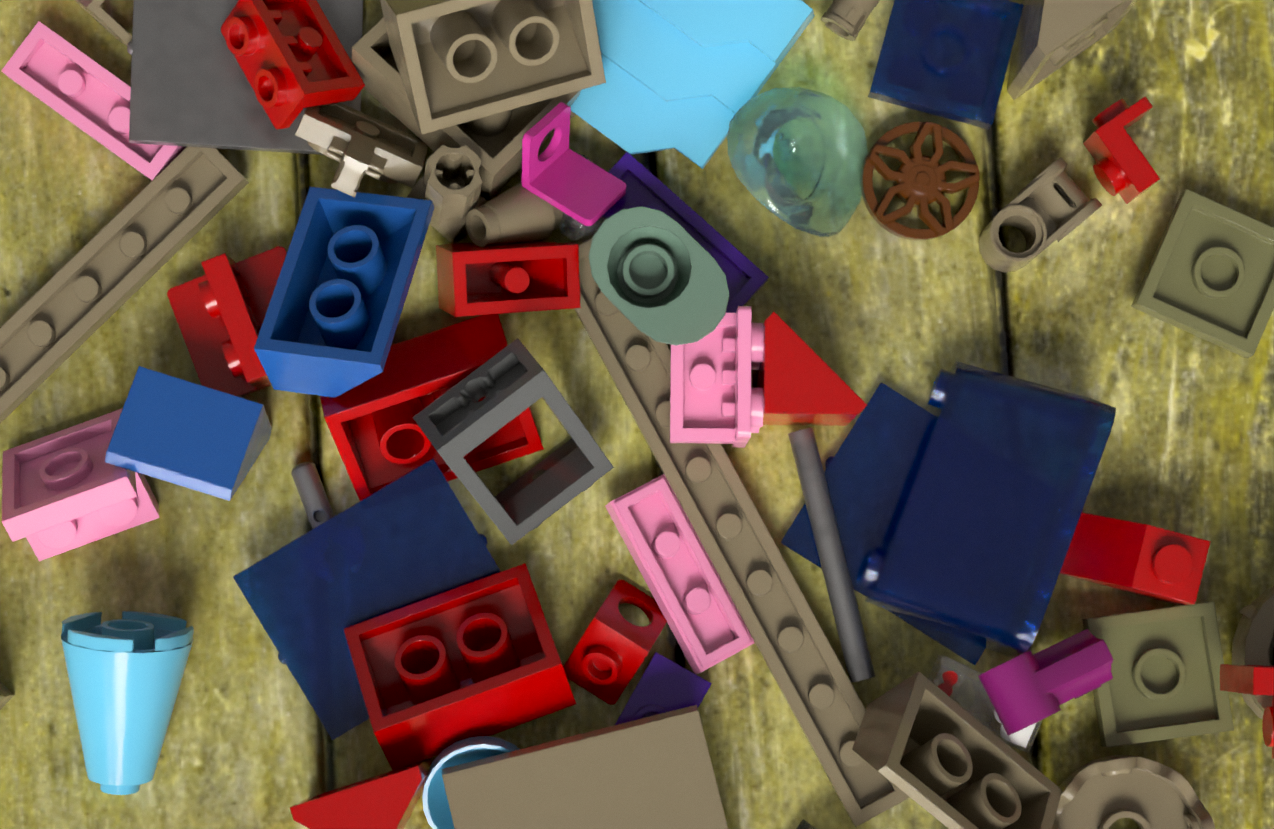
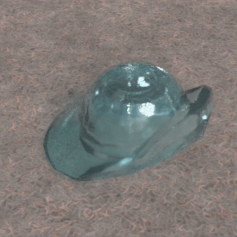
(800, 157)

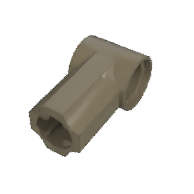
(454, 188)

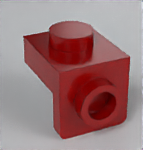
(1119, 161)

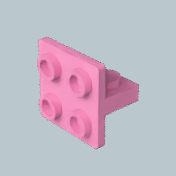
(713, 384)

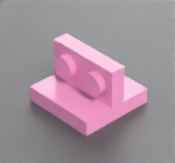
(66, 493)

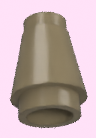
(512, 218)

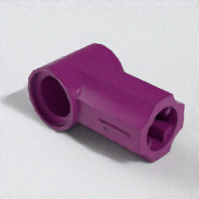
(1037, 683)

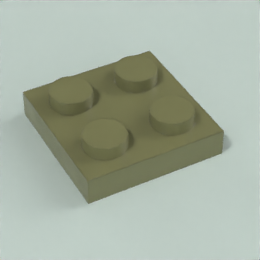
(1212, 274)
(1161, 675)

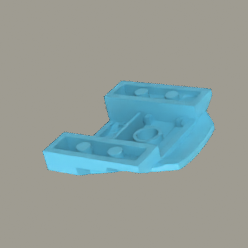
(684, 68)

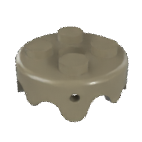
(1132, 789)

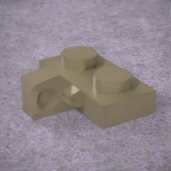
(361, 146)

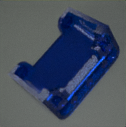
(991, 507)

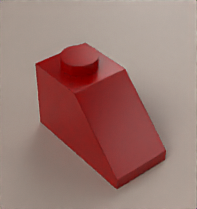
(507, 277)
(1137, 558)

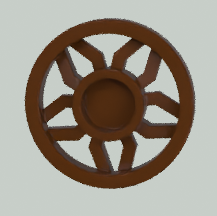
(919, 180)

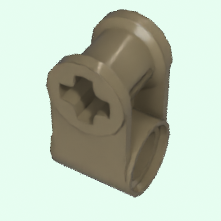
(1043, 213)

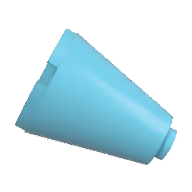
(124, 691)

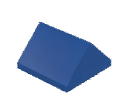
(188, 434)

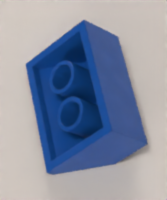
(341, 290)

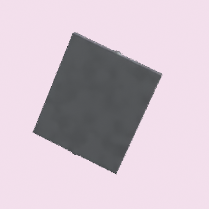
(193, 88)

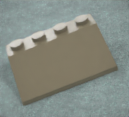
(609, 778)

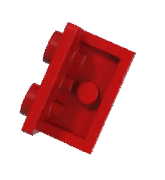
(224, 316)

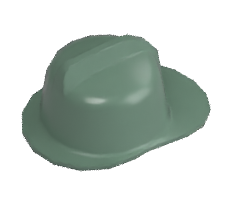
(658, 276)

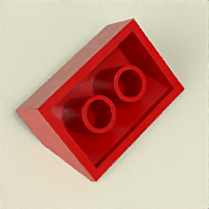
(376, 420)
(458, 667)

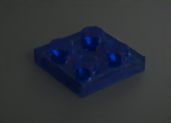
(947, 57)

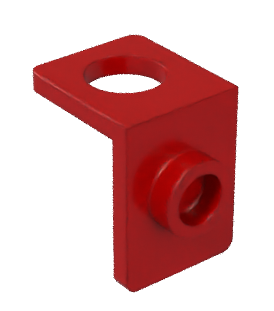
(613, 646)

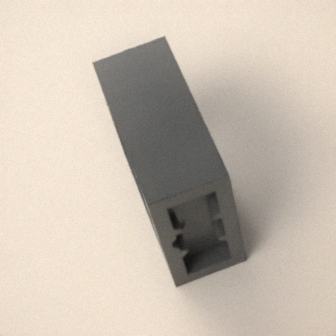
(461, 423)

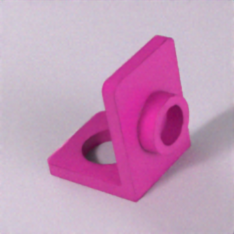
(563, 175)

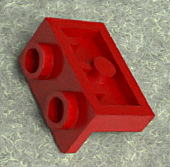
(290, 56)

